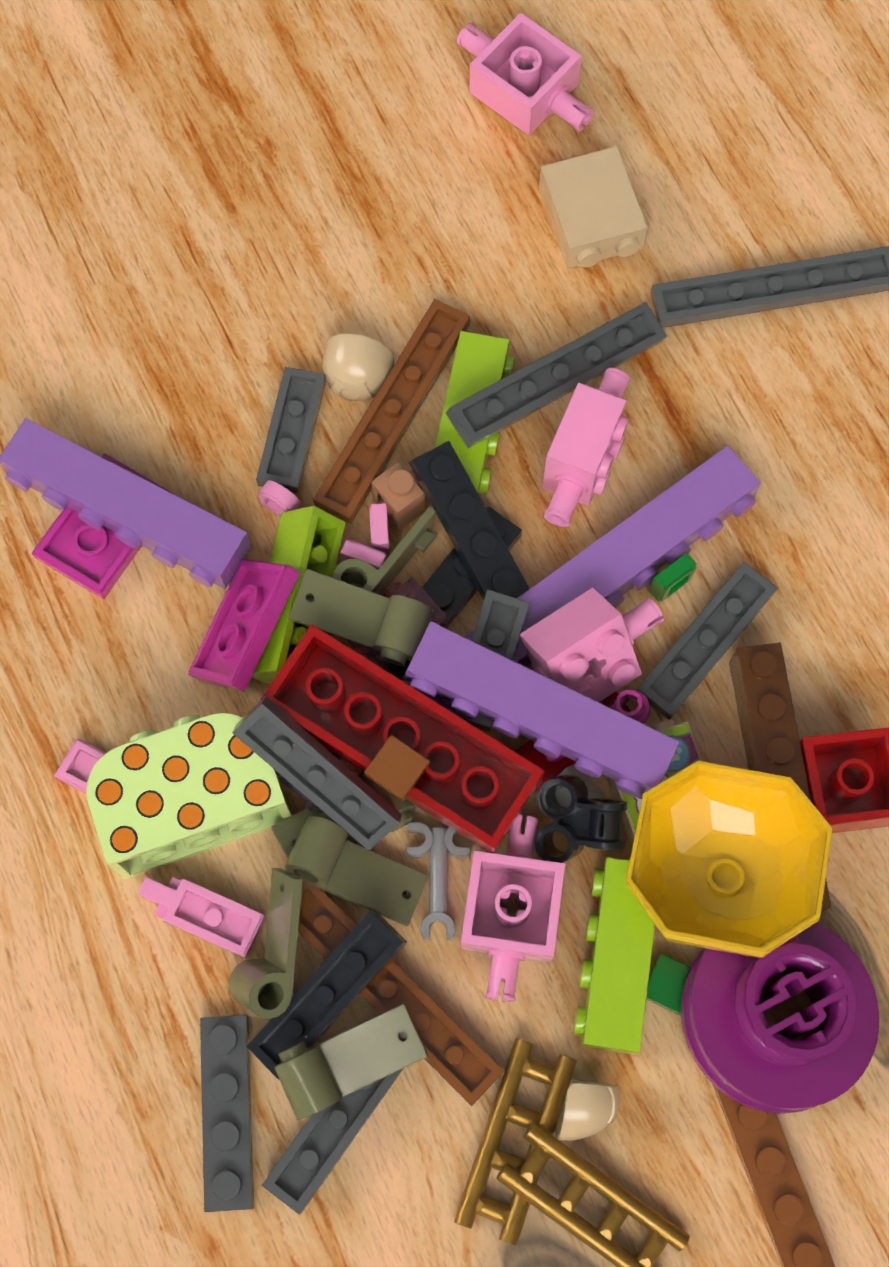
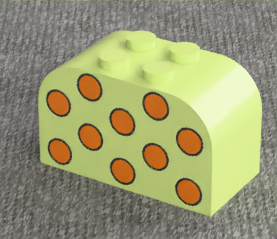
(180, 794)

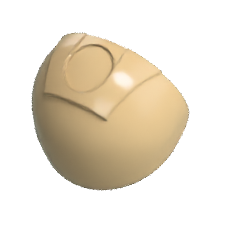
(356, 366)
(587, 1109)

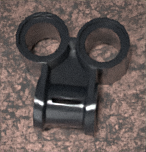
(585, 822)

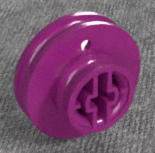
(762, 1062)

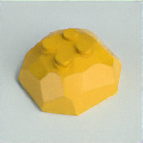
(729, 859)

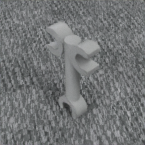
(439, 843)

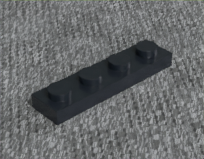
(467, 522)
(329, 989)

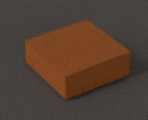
(396, 768)

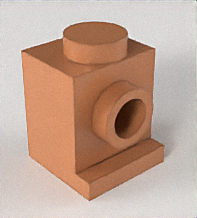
(401, 494)

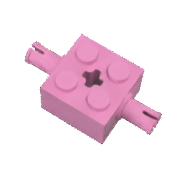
(525, 74)
(585, 446)
(590, 644)
(532, 931)

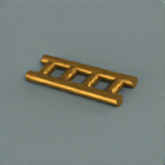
(505, 1110)
(586, 1175)

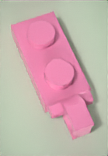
(204, 914)

